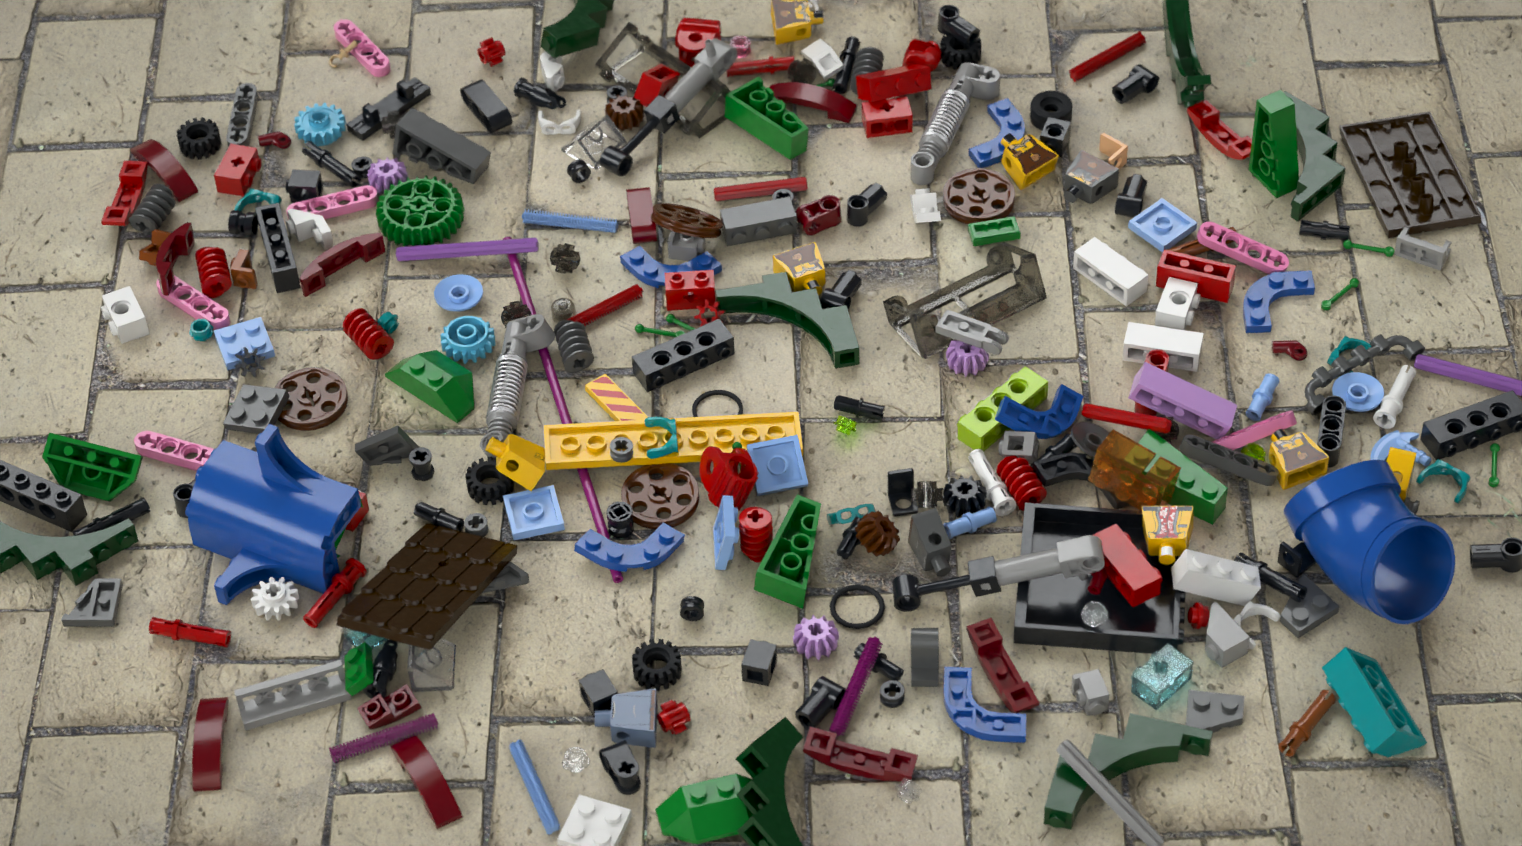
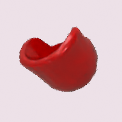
(922, 53)

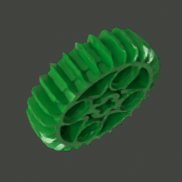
(420, 211)

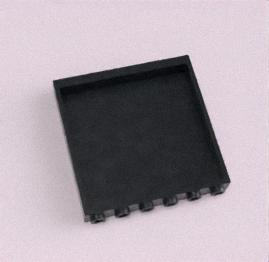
(1052, 605)

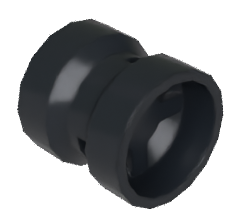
(242, 222)
(620, 519)

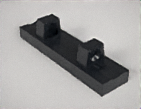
(371, 117)

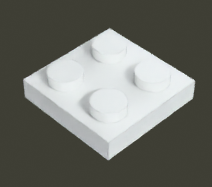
(594, 823)

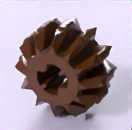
(625, 112)
(877, 533)

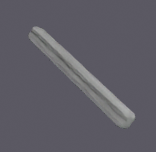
(1109, 794)

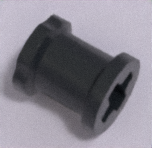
(421, 462)

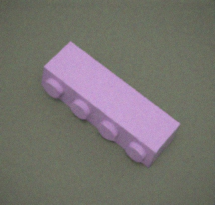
(1182, 401)

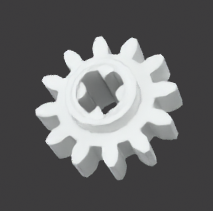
(275, 598)

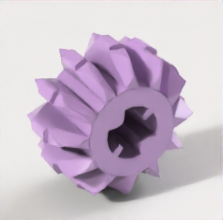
(386, 173)
(966, 358)
(815, 637)

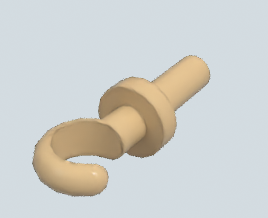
(344, 53)

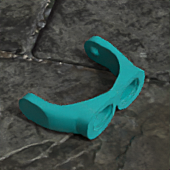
(252, 197)
(1346, 344)
(672, 445)
(1437, 468)
(835, 518)

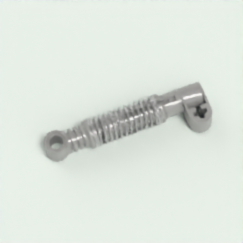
(949, 116)
(510, 379)

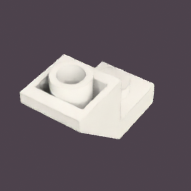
(823, 58)
(552, 71)
(924, 206)
(309, 225)

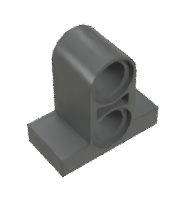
(924, 657)

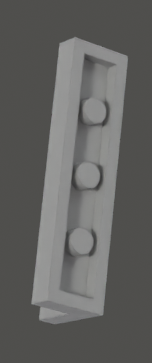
(293, 698)

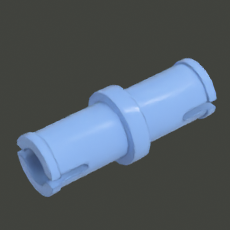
(1262, 397)
(970, 522)

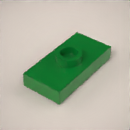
(994, 231)

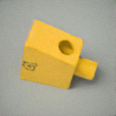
(518, 459)

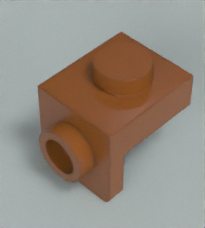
(150, 252)
(242, 271)

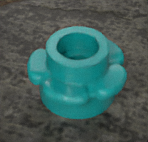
(388, 322)
(201, 330)

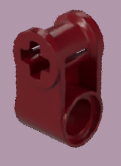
(820, 214)

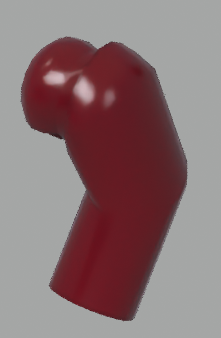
(276, 138)
(1290, 347)
(1097, 581)

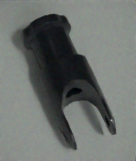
(538, 94)
(383, 670)

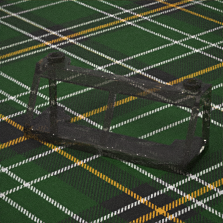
(715, 89)
(1025, 293)

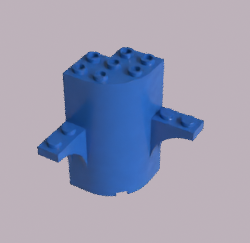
(268, 516)

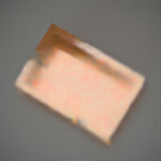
(1120, 468)

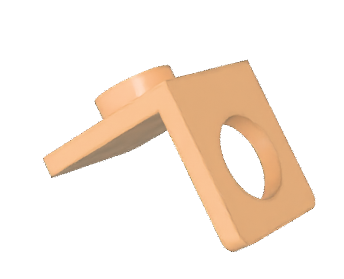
(1114, 149)

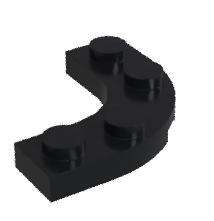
(1070, 467)

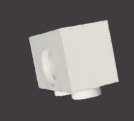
(1177, 304)
(125, 315)

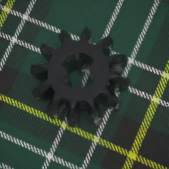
(964, 496)

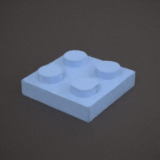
(1162, 225)
(240, 335)
(778, 465)
(533, 512)
(725, 532)

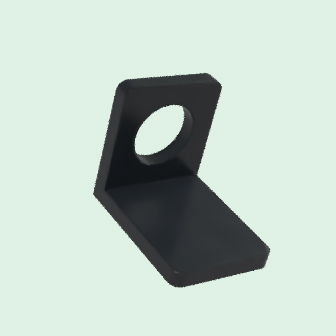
(899, 487)
(1296, 559)

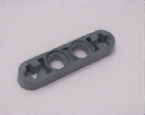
(238, 117)
(1228, 460)

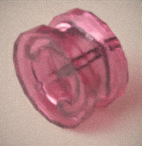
(742, 41)

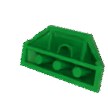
(436, 382)
(90, 467)
(705, 810)

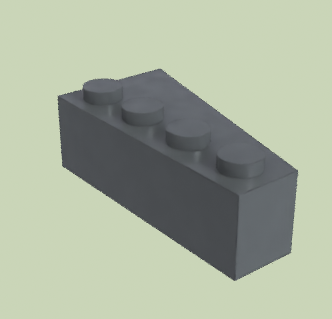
(439, 146)

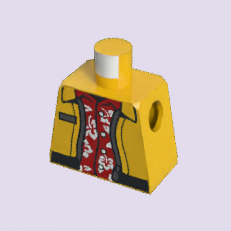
(1167, 530)

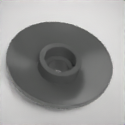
(1088, 437)

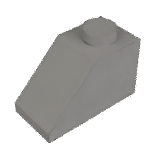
(1224, 637)

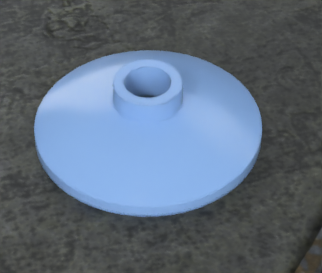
(458, 293)
(1359, 391)

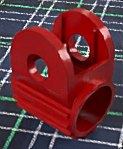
(692, 35)
(725, 476)

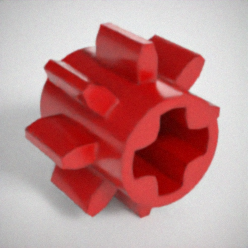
(491, 52)
(713, 308)
(673, 717)

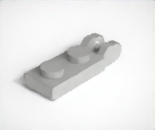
(972, 332)

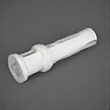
(1392, 403)
(995, 489)

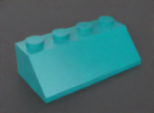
(1372, 704)

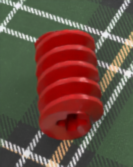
(213, 271)
(367, 334)
(1021, 481)
(755, 532)

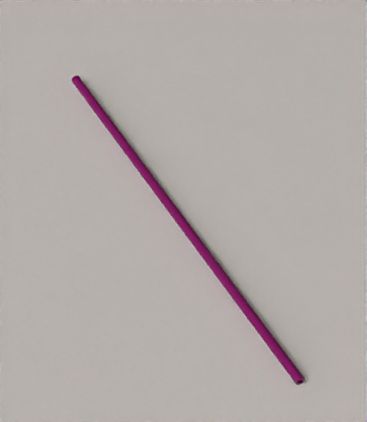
(562, 407)

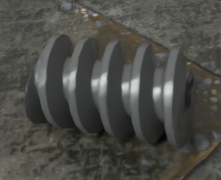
(866, 61)
(153, 209)
(573, 345)

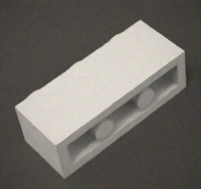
(1110, 271)
(1181, 345)
(1215, 577)

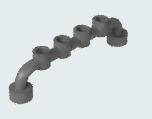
(1360, 357)

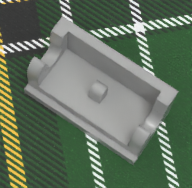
(1421, 251)

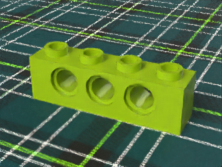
(979, 427)

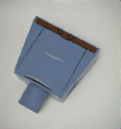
(631, 718)

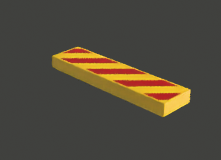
(614, 400)

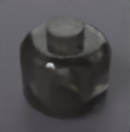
(562, 309)

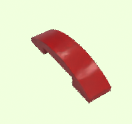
(1221, 136)
(129, 193)

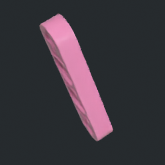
(366, 45)
(331, 202)
(1244, 245)
(196, 299)
(1257, 431)
(176, 457)

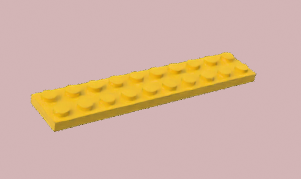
(589, 443)

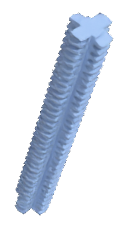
(570, 222)
(534, 787)

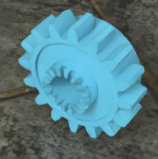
(320, 124)
(467, 339)

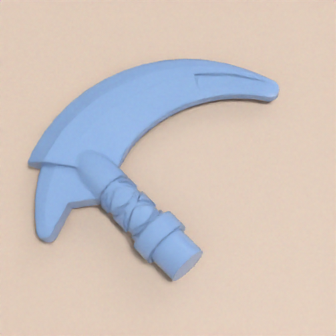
(1401, 441)

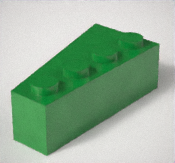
(766, 118)

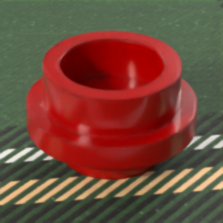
(1198, 615)

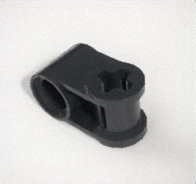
(621, 767)

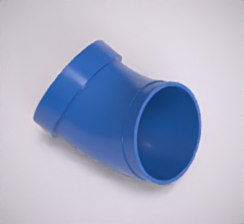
(1373, 542)

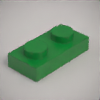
(358, 668)

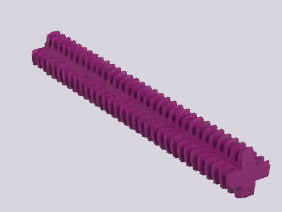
(855, 685)
(382, 737)

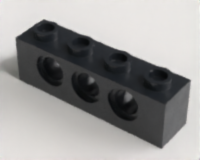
(277, 248)
(683, 355)
(1473, 425)
(41, 497)

